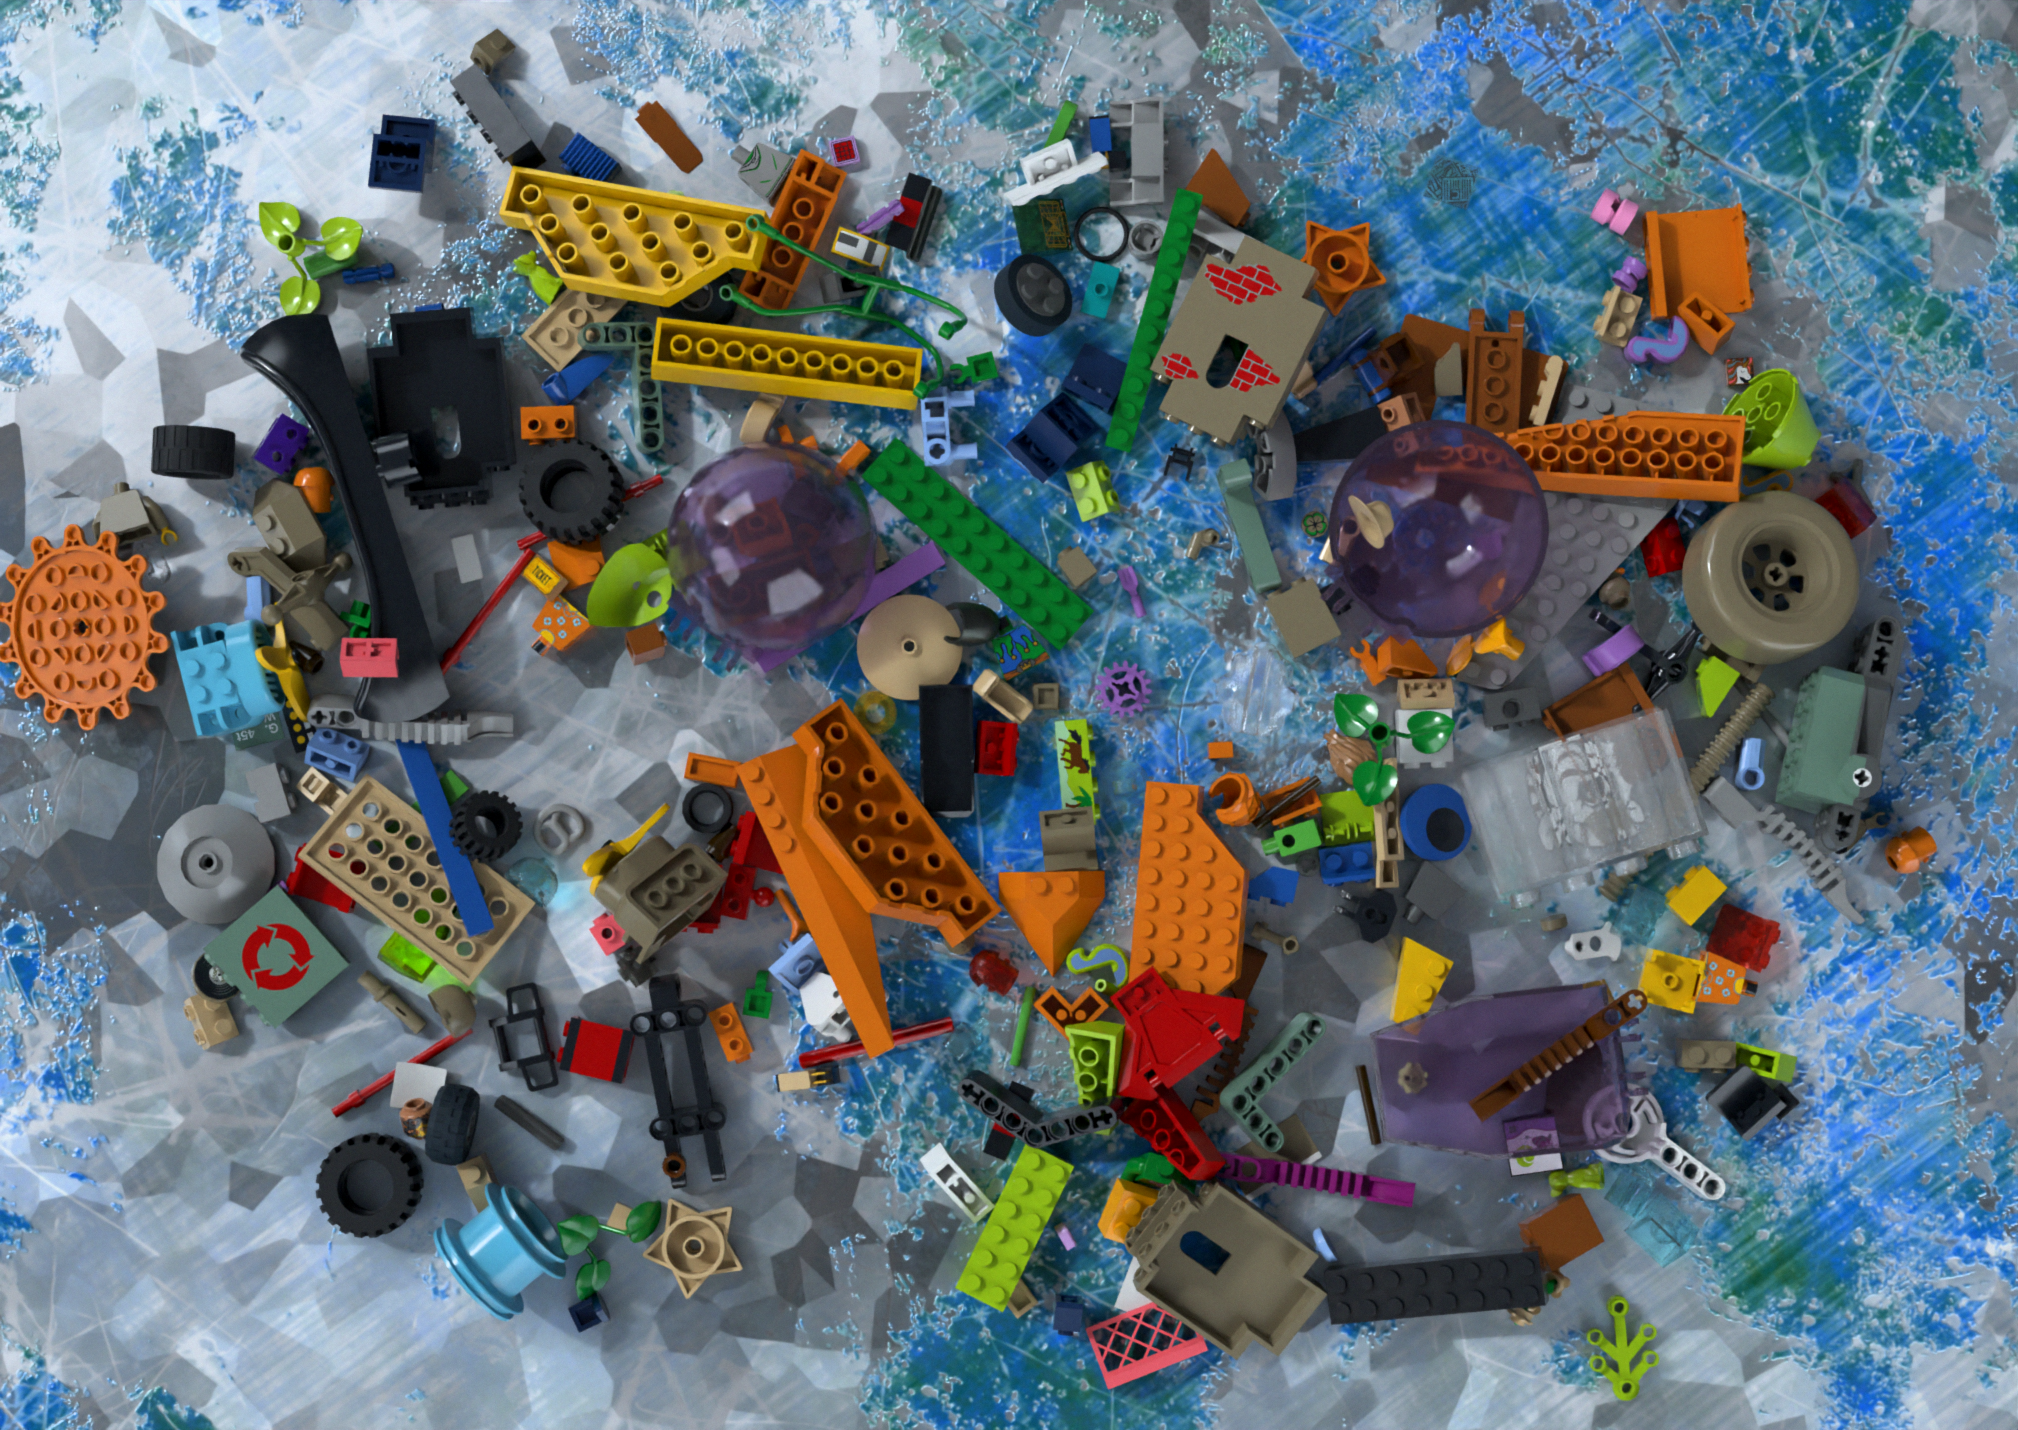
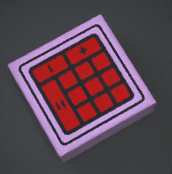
(844, 152)

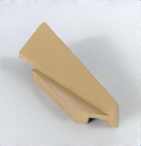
(1388, 837)

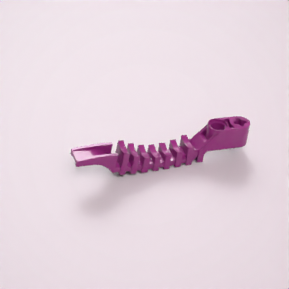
(1322, 1178)

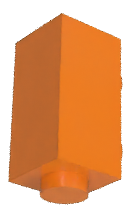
(732, 1033)

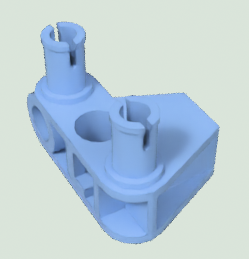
(937, 429)

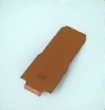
(668, 136)

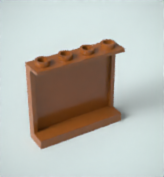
(1597, 702)

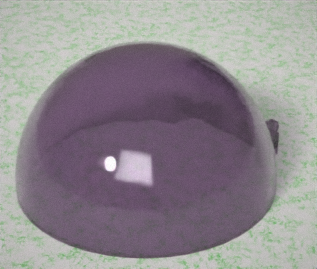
(1462, 534)
(770, 549)

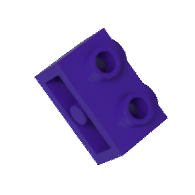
(277, 441)

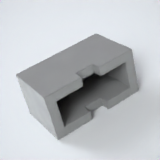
(272, 792)

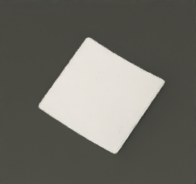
(416, 1081)

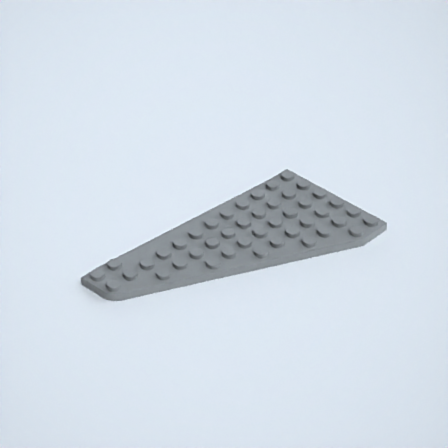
(1585, 546)

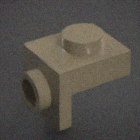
(491, 51)

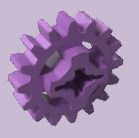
(1117, 700)

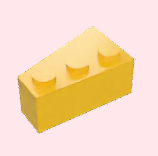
(1417, 980)

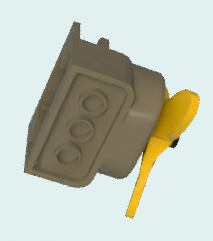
(654, 887)

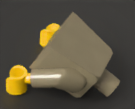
(130, 516)

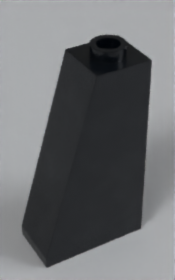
(1339, 439)

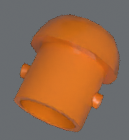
(316, 487)
(1910, 850)

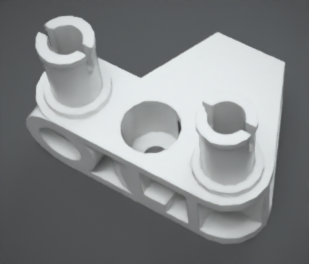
(825, 1007)

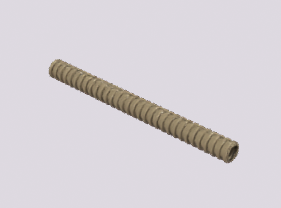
(1708, 765)

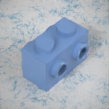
(337, 753)

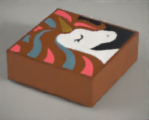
(1739, 371)

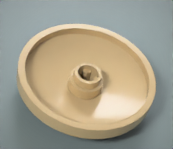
(905, 621)

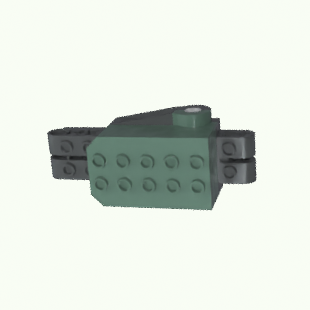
(1840, 736)

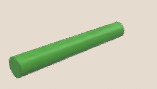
(1022, 1026)

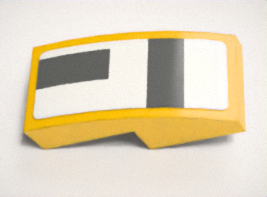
(860, 248)

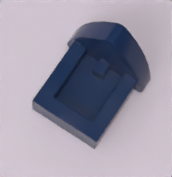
(589, 1312)

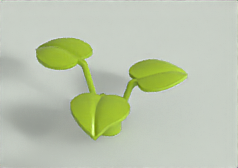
(340, 238)

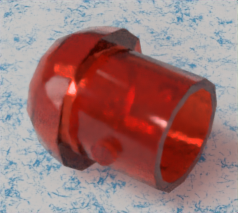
(992, 972)

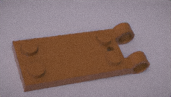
(1494, 374)

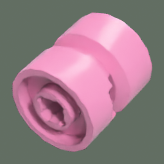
(1614, 211)

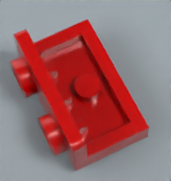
(1663, 548)
(996, 748)

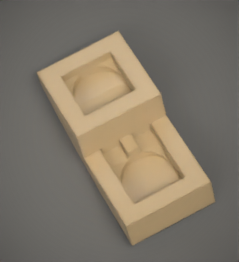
(321, 790)

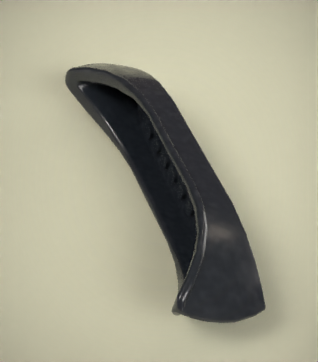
(305, 364)

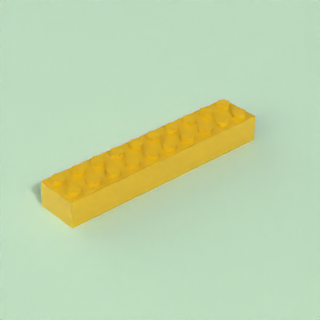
(786, 363)

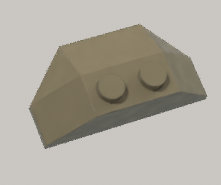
(290, 526)

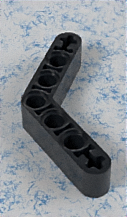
(977, 1082)

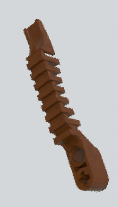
(1252, 963)

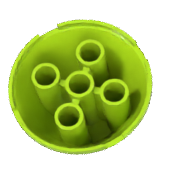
(1778, 421)

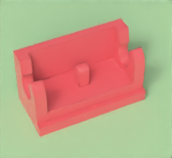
(369, 657)

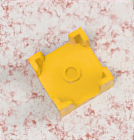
(1669, 980)

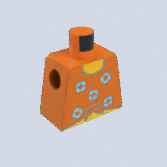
(559, 626)
(1722, 981)

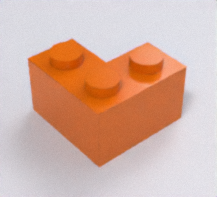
(1060, 1012)

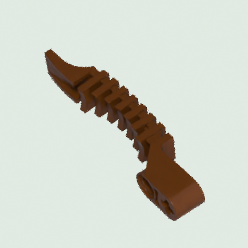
(1554, 1057)

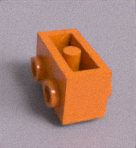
(549, 422)

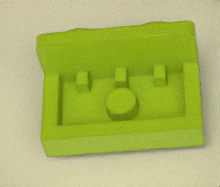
(1093, 490)

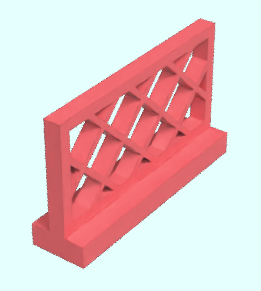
(1147, 1364)

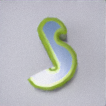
(1100, 956)

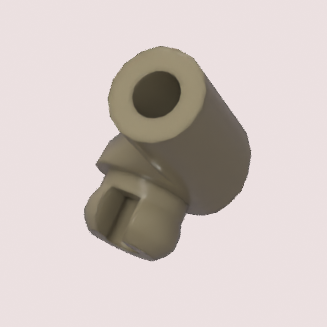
(1201, 539)

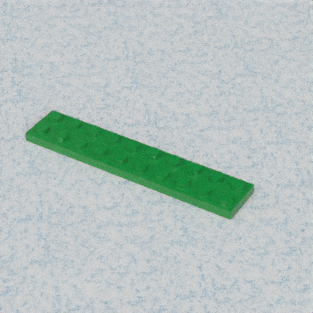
(977, 544)

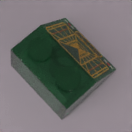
(1042, 227)

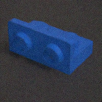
(1346, 863)

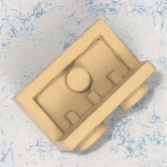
(210, 1020)

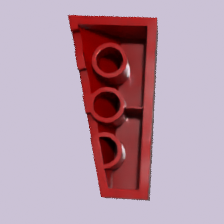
(1174, 1133)

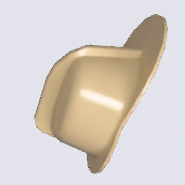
(1373, 520)

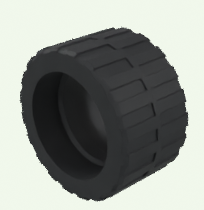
(193, 452)

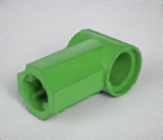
(321, 264)

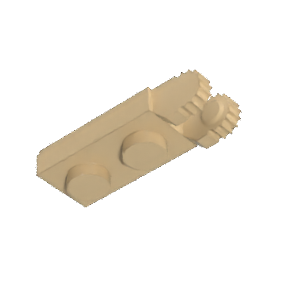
(1546, 391)

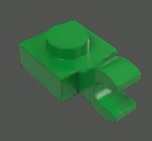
(758, 999)

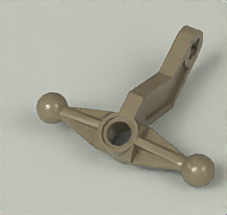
(297, 589)

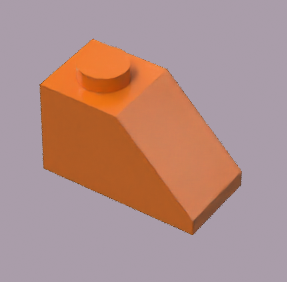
(1706, 323)
(1404, 661)

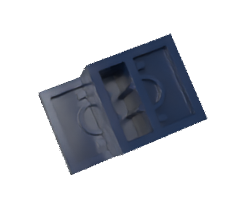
(402, 153)
(1052, 437)

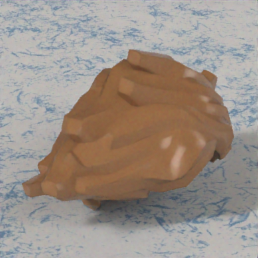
(1347, 754)

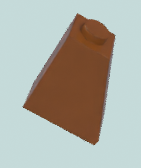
(1221, 193)

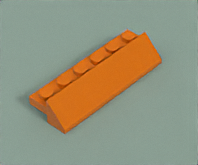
(801, 218)

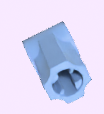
(258, 597)
(1752, 761)

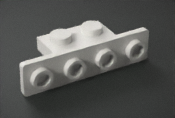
(1052, 168)

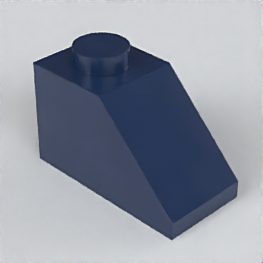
(1067, 1314)

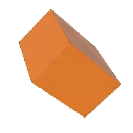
(1220, 750)

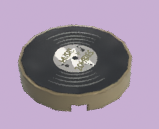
(210, 983)

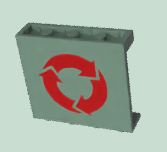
(276, 956)

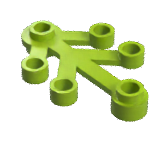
(1622, 1352)

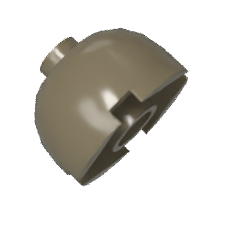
(454, 1008)

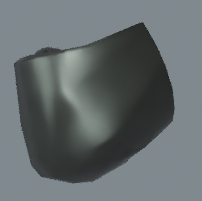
(979, 624)

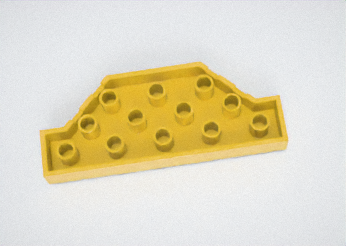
(630, 238)

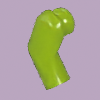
(1106, 988)

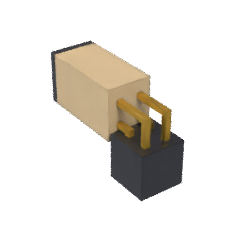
(807, 1078)

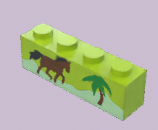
(1075, 765)

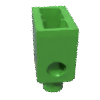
(1306, 836)

